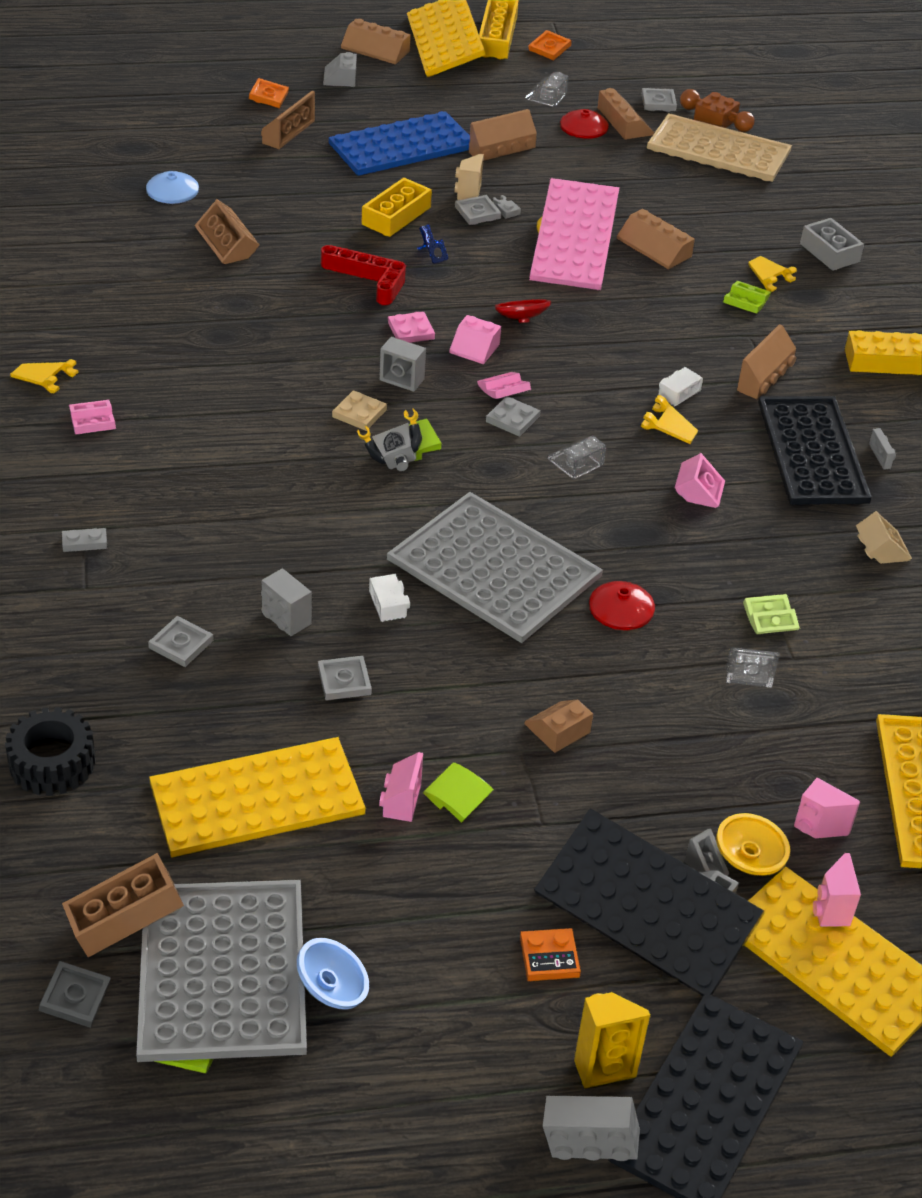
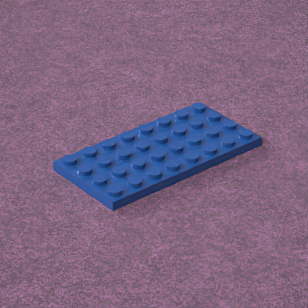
(401, 143)

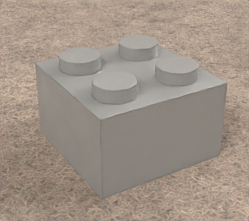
(402, 364)
(286, 602)

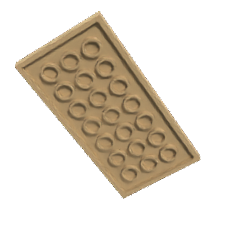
(719, 147)

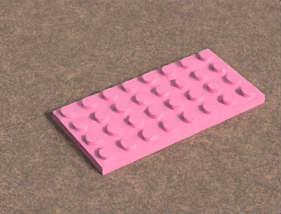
(575, 234)

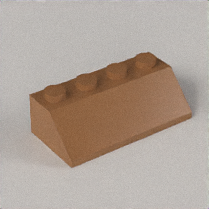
(376, 41)
(622, 115)
(290, 122)
(502, 135)
(226, 233)
(656, 239)
(766, 363)

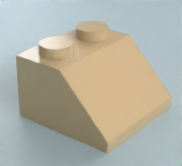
(469, 177)
(882, 540)

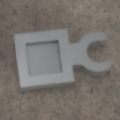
(507, 208)

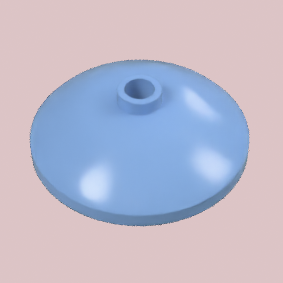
(172, 187)
(332, 973)

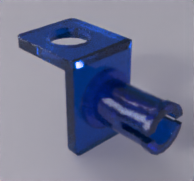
(431, 244)

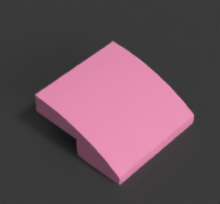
(504, 385)
(92, 417)

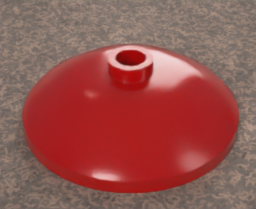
(584, 124)
(523, 309)
(622, 605)

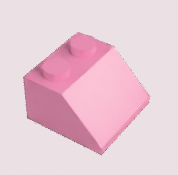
(476, 339)
(699, 482)
(402, 788)
(826, 811)
(838, 894)

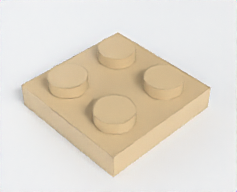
(359, 410)

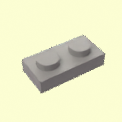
(882, 448)
(84, 539)

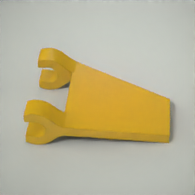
(768, 271)
(44, 373)
(670, 422)

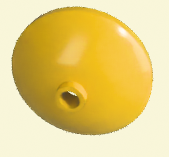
(753, 844)

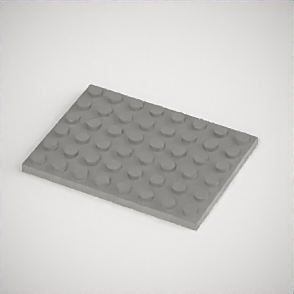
(495, 566)
(224, 974)

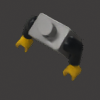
(396, 445)

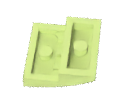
(771, 614)

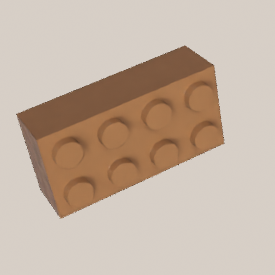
(122, 905)

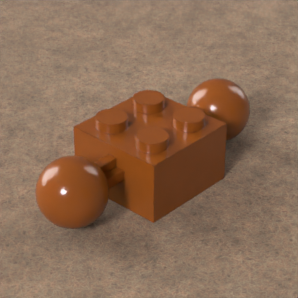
(717, 110)

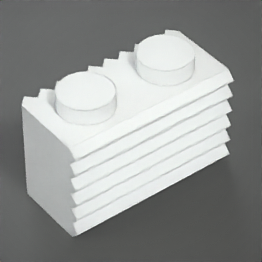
(680, 386)
(389, 597)

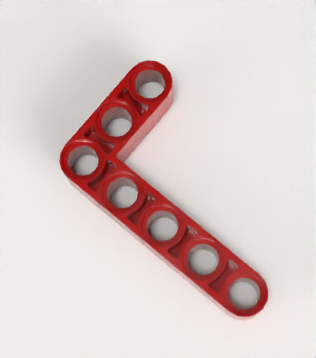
(386, 271)

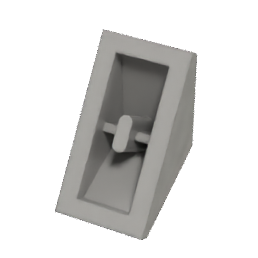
(704, 854)

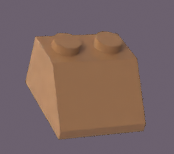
(561, 724)

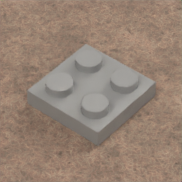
(659, 99)
(478, 209)
(513, 416)
(181, 641)
(344, 677)

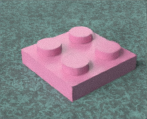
(411, 327)

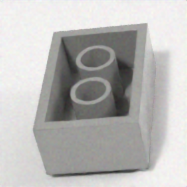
(831, 244)
(591, 1127)

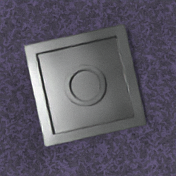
(74, 994)

